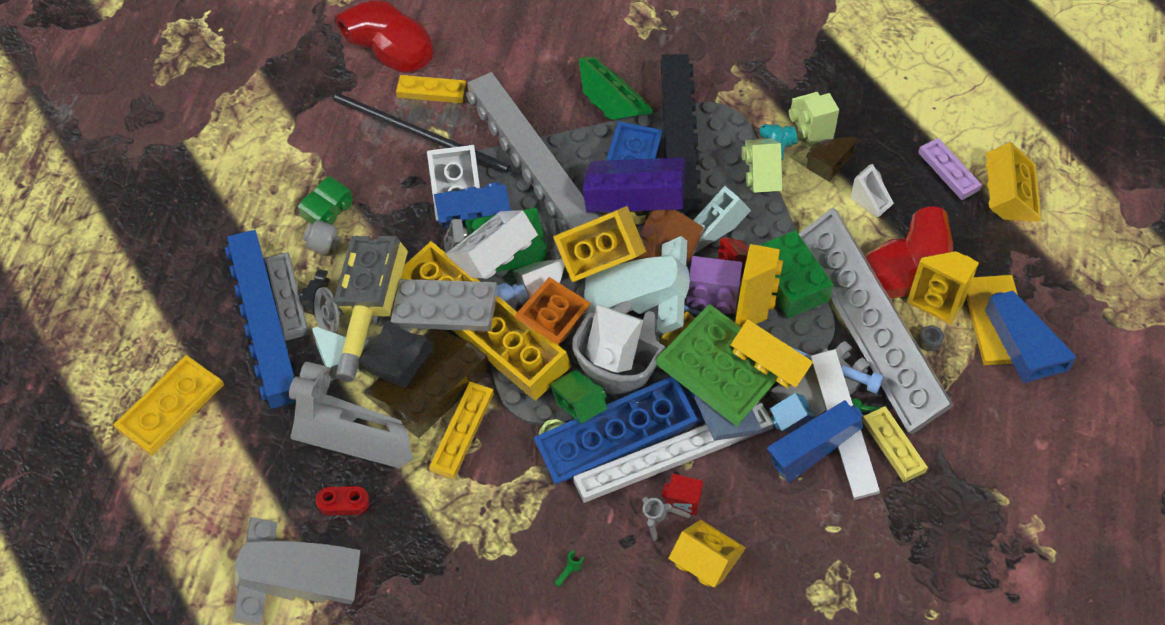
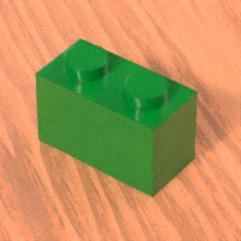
(579, 396)

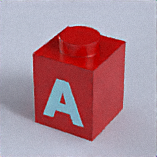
(683, 493)

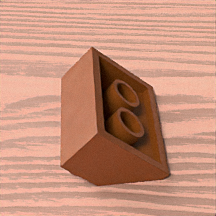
(665, 226)

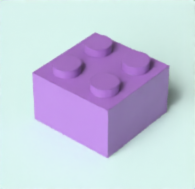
(714, 283)

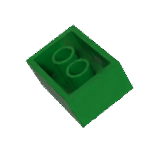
(534, 253)
(802, 279)

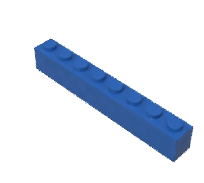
(262, 317)

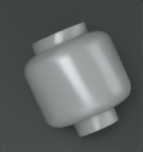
(321, 237)

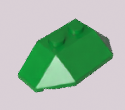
(610, 91)

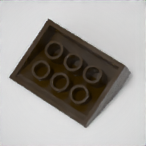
(435, 385)

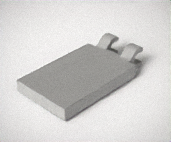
(809, 384)

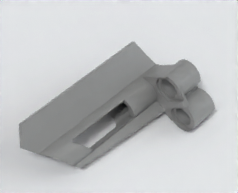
(330, 424)

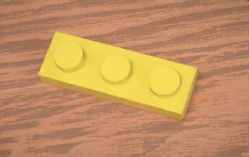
(894, 444)

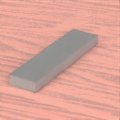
(287, 296)

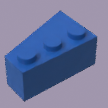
(471, 203)

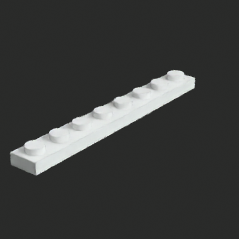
(657, 459)

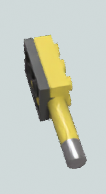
(366, 290)

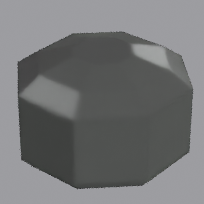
(931, 338)

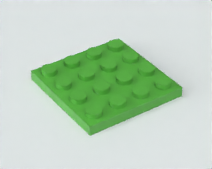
(707, 367)

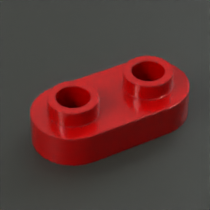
(341, 502)

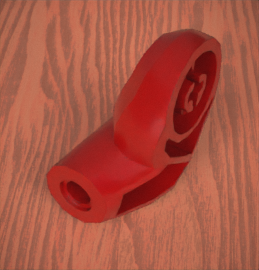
(392, 36)
(898, 259)

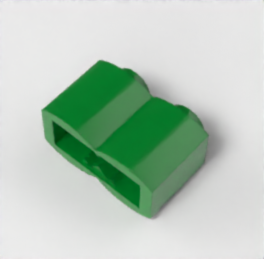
(326, 202)

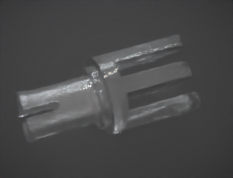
(551, 246)

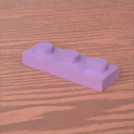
(950, 168)

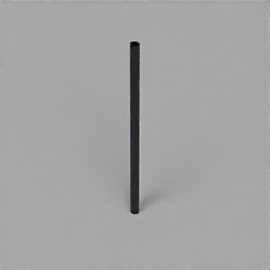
(416, 130)

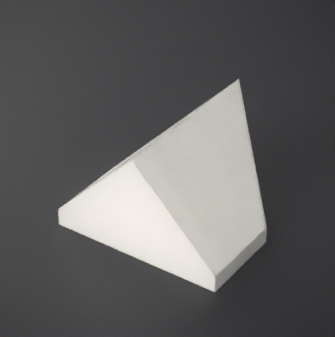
(870, 191)
(537, 273)

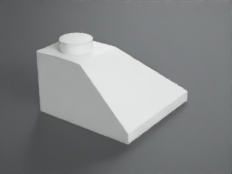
(613, 339)

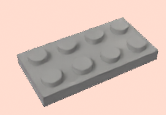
(444, 305)

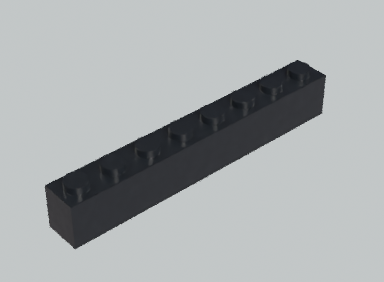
(679, 123)

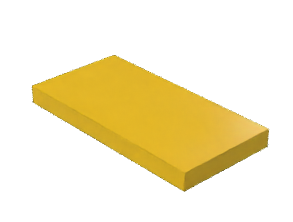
(989, 343)
(168, 405)

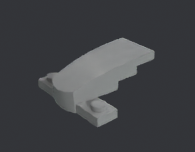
(289, 571)

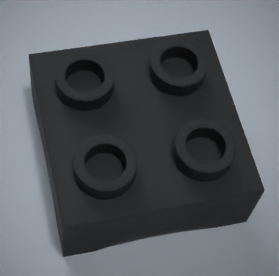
(396, 355)

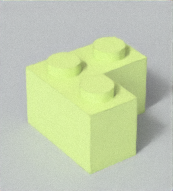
(814, 117)
(764, 165)

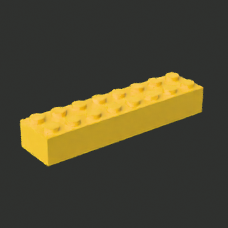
(510, 345)

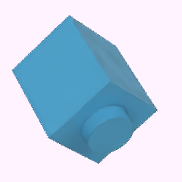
(791, 413)

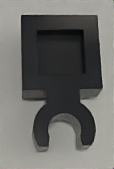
(308, 294)

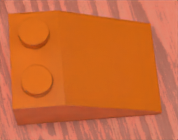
(553, 311)

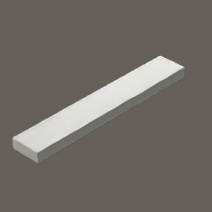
(853, 450)

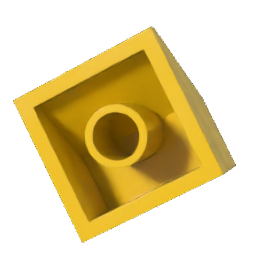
(706, 553)

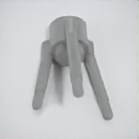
(657, 511)

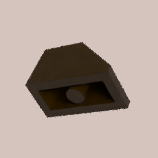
(830, 156)

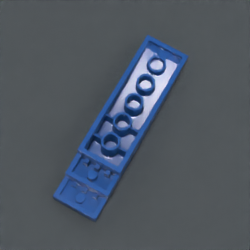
(622, 429)

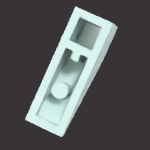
(720, 216)

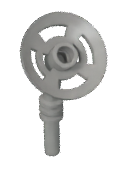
(332, 311)

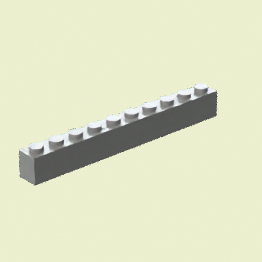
(528, 151)

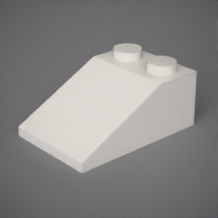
(452, 170)

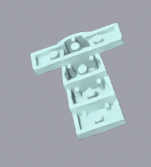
(646, 284)

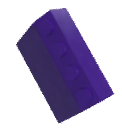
(635, 184)

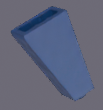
(1027, 339)
(814, 440)

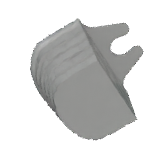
(644, 361)

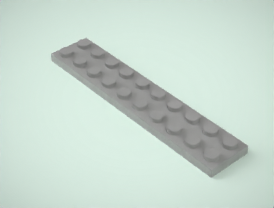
(876, 324)

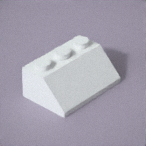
(493, 244)

